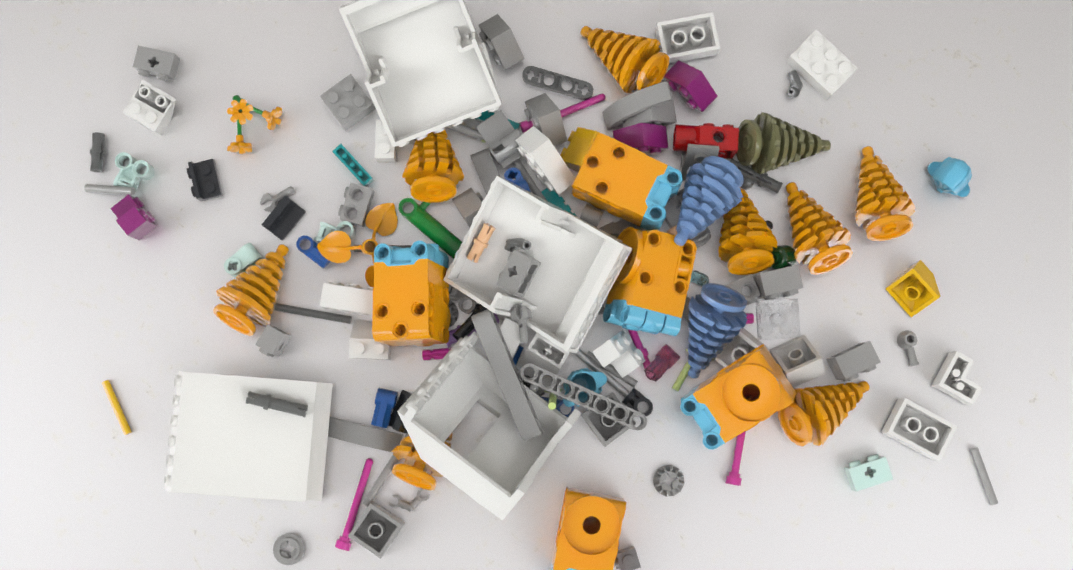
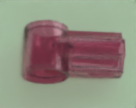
(664, 360)

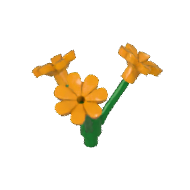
(241, 112)

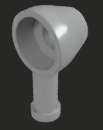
(909, 347)

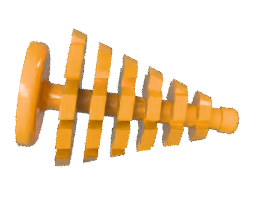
(629, 58)
(434, 167)
(881, 200)
(817, 234)
(746, 239)
(252, 294)
(819, 411)
(414, 468)

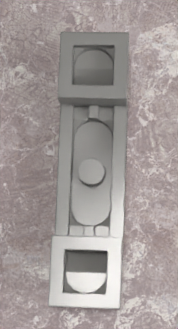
(635, 103)
(363, 434)

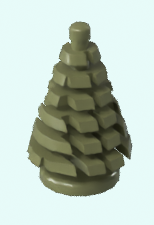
(775, 143)

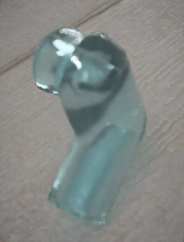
(699, 278)

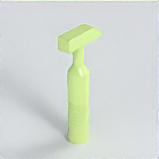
(682, 376)
(552, 400)

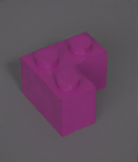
(691, 85)
(643, 137)
(133, 218)

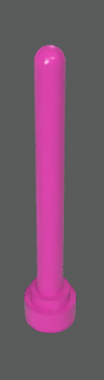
(526, 125)
(734, 476)
(344, 541)

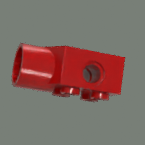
(705, 135)

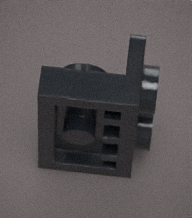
(205, 180)

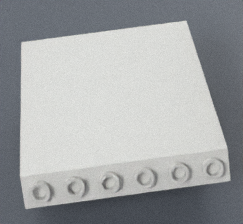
(421, 64)
(574, 270)
(240, 447)

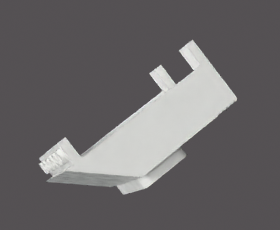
(502, 462)

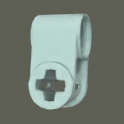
(245, 257)

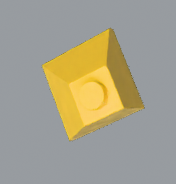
(915, 288)

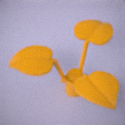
(337, 244)

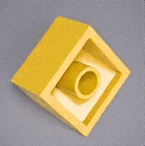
(578, 148)

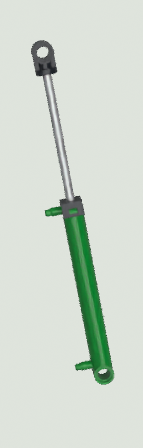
(450, 244)

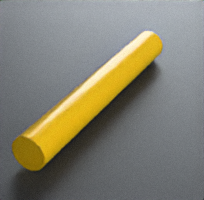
(116, 407)

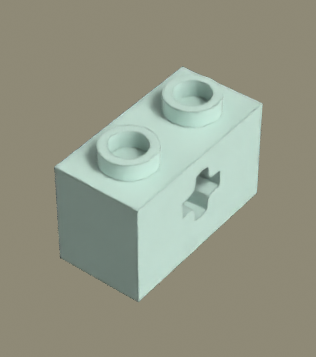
(879, 472)

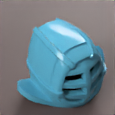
(951, 176)
(587, 379)

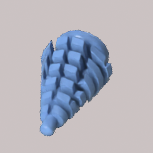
(708, 194)
(714, 321)

